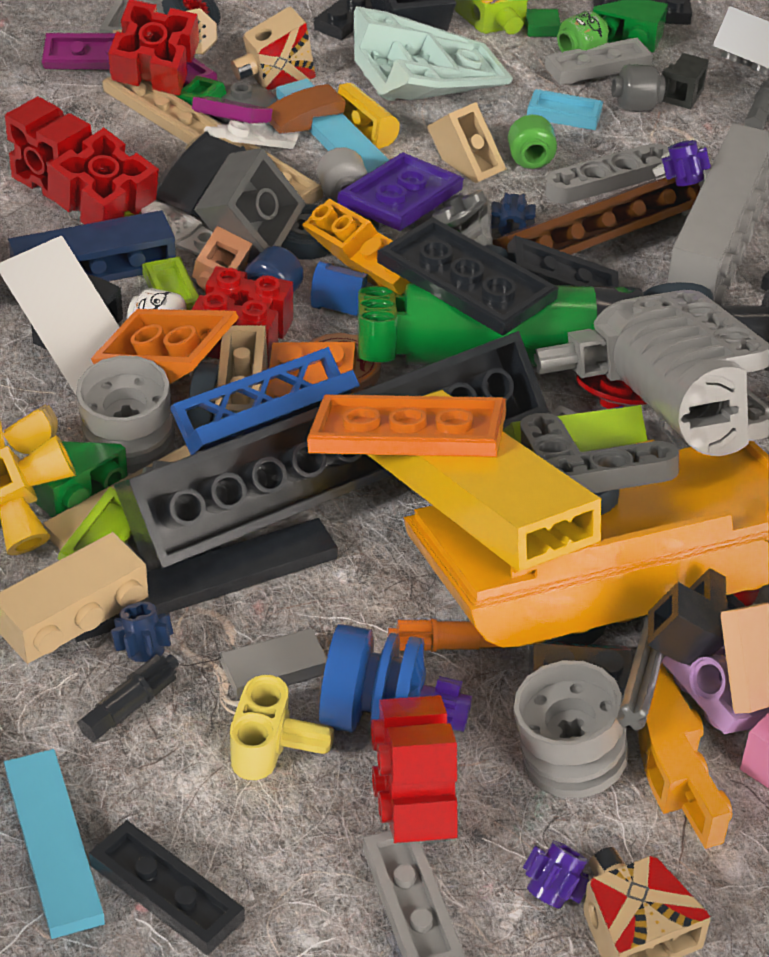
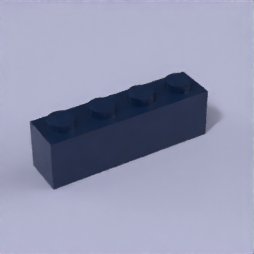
(110, 247)

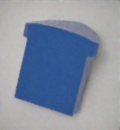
(336, 288)

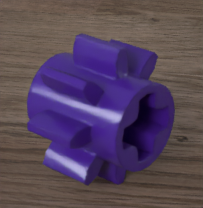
(686, 163)
(456, 703)
(557, 874)

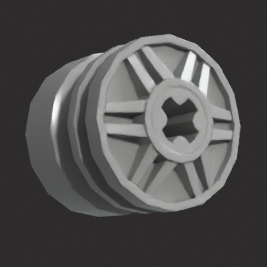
(129, 405)
(571, 729)

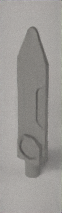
(479, 225)

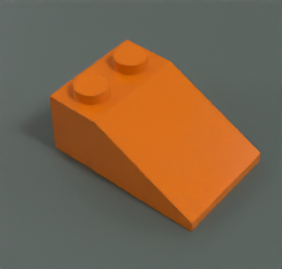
(169, 338)

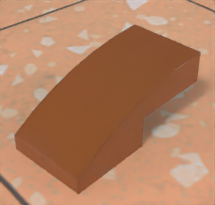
(297, 110)

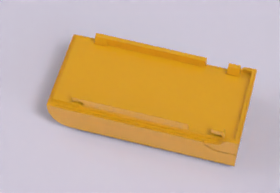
(649, 542)

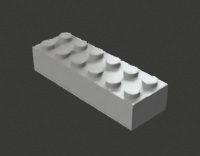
(724, 213)

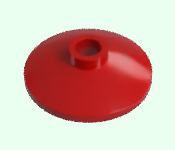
(611, 393)

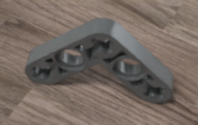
(601, 468)

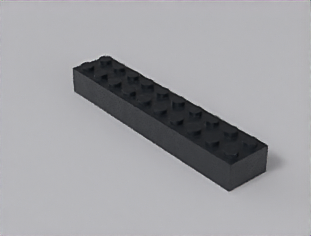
(272, 475)

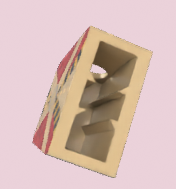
(276, 51)
(641, 909)

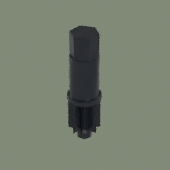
(129, 696)

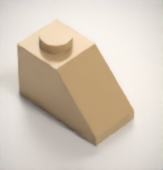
(467, 143)

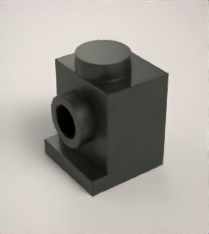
(685, 80)

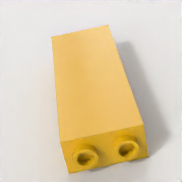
(506, 502)

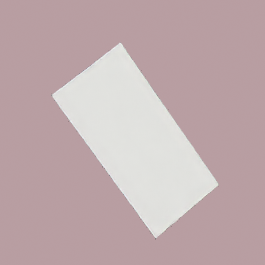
(60, 305)

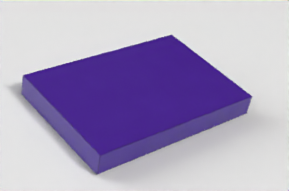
(400, 191)

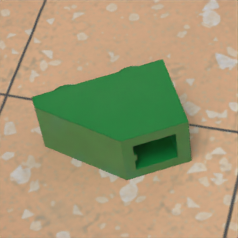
(634, 20)
(95, 468)

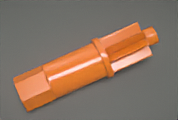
(442, 635)

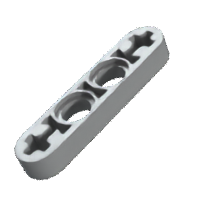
(575, 184)

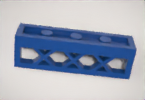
(271, 409)

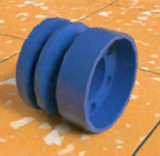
(360, 677)

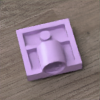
(710, 687)

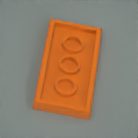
(408, 425)

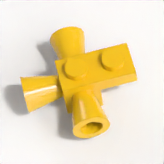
(17, 477)

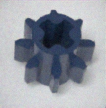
(512, 213)
(142, 631)

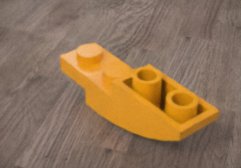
(353, 242)
(676, 768)

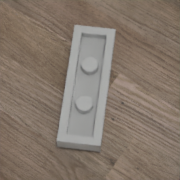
(597, 62)
(411, 897)

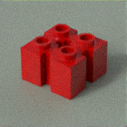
(154, 47)
(40, 136)
(102, 179)
(257, 303)
(415, 769)

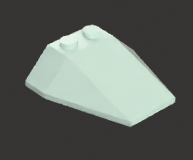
(419, 60)

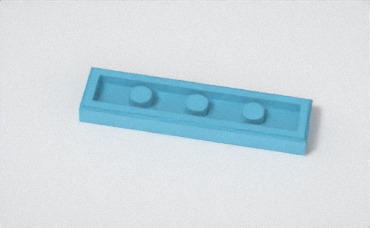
(54, 844)

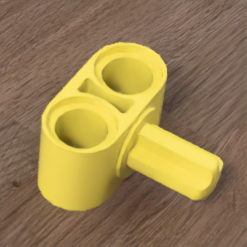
(265, 727)

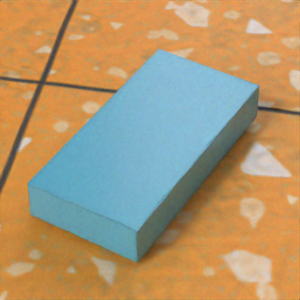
(566, 109)

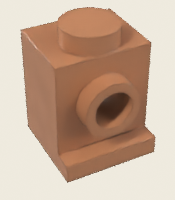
(221, 250)

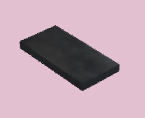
(468, 276)

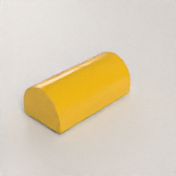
(369, 116)
(32, 430)

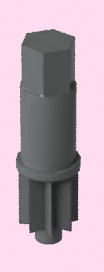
(759, 111)

